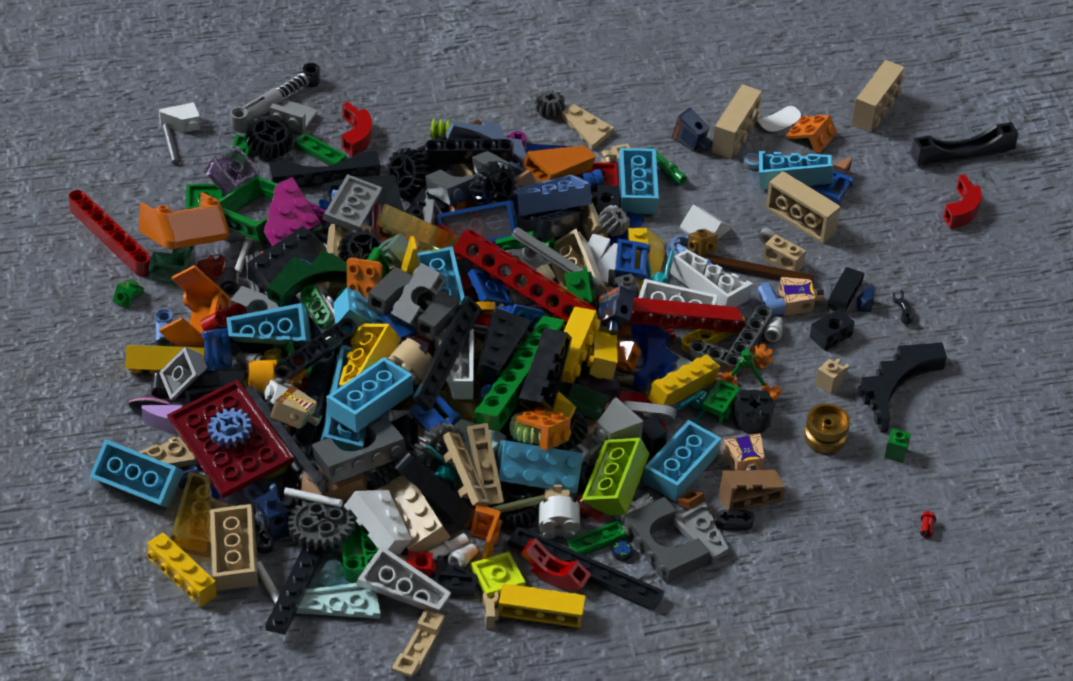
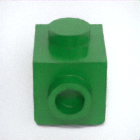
(126, 291)

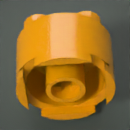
(261, 373)

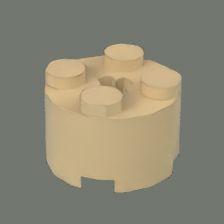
(411, 359)

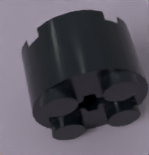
(753, 411)

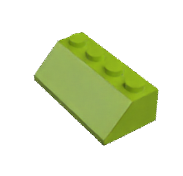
(616, 475)

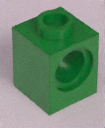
(897, 445)

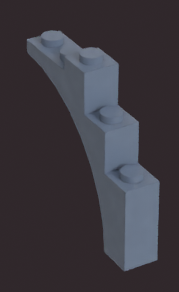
(488, 130)

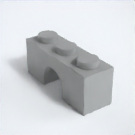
(423, 280)
(252, 300)

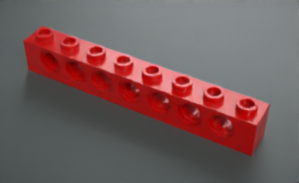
(518, 269)

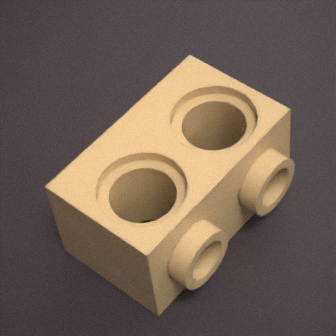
(784, 254)

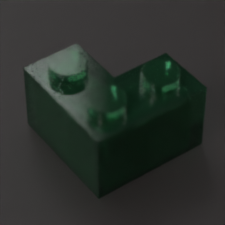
(165, 265)

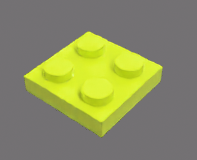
(497, 571)

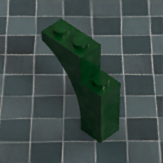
(299, 274)

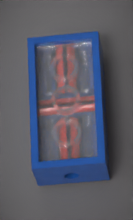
(489, 220)

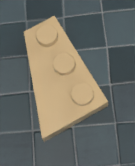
(587, 125)
(172, 452)

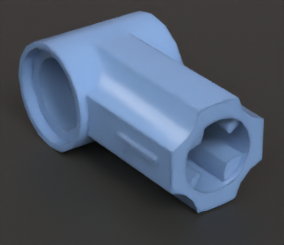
(770, 298)
(163, 318)

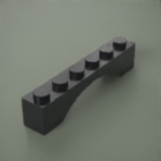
(996, 139)
(360, 165)

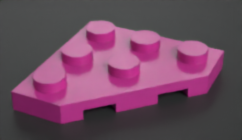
(288, 212)

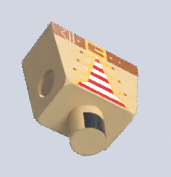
(295, 409)

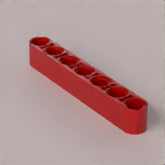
(109, 232)
(686, 315)

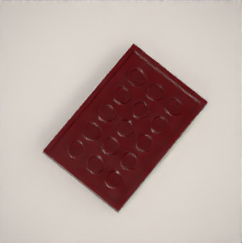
(237, 466)

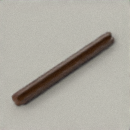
(756, 269)

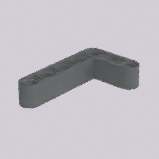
(748, 338)

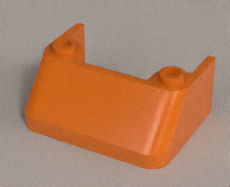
(186, 226)
(203, 299)

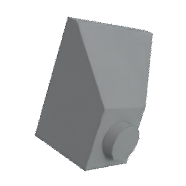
(182, 371)
(618, 423)

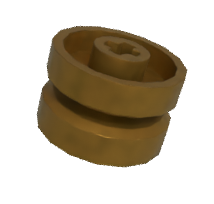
(827, 428)

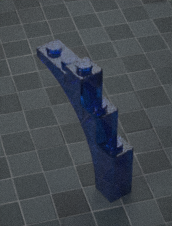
(656, 357)

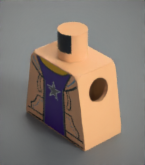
(799, 295)
(744, 452)

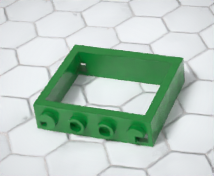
(241, 197)

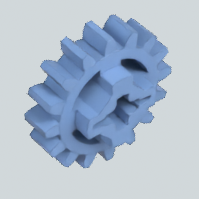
(230, 428)

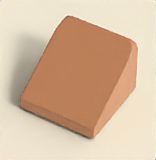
(843, 166)

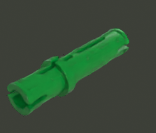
(678, 176)

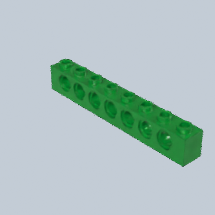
(505, 393)

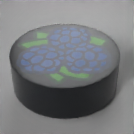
(622, 550)

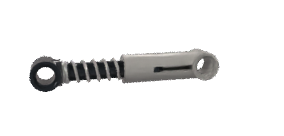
(242, 116)

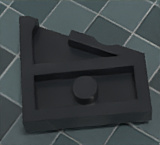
(455, 578)

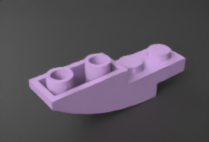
(157, 416)

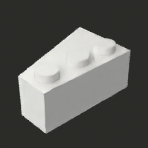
(381, 519)

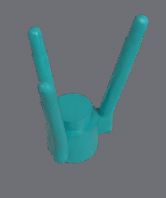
(660, 276)
(696, 402)
(444, 471)

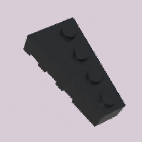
(546, 370)

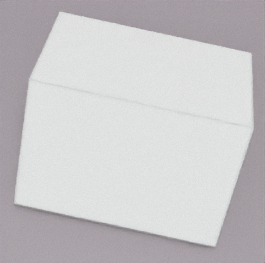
(701, 219)

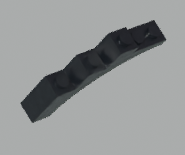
(891, 375)

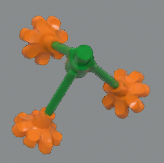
(761, 357)

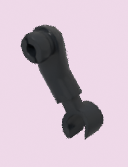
(907, 310)

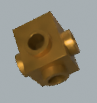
(702, 242)

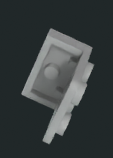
(294, 114)

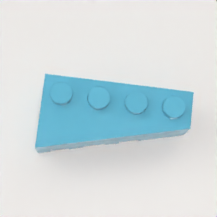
(809, 170)
(272, 326)

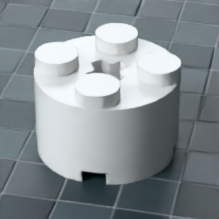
(559, 517)

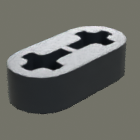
(735, 519)

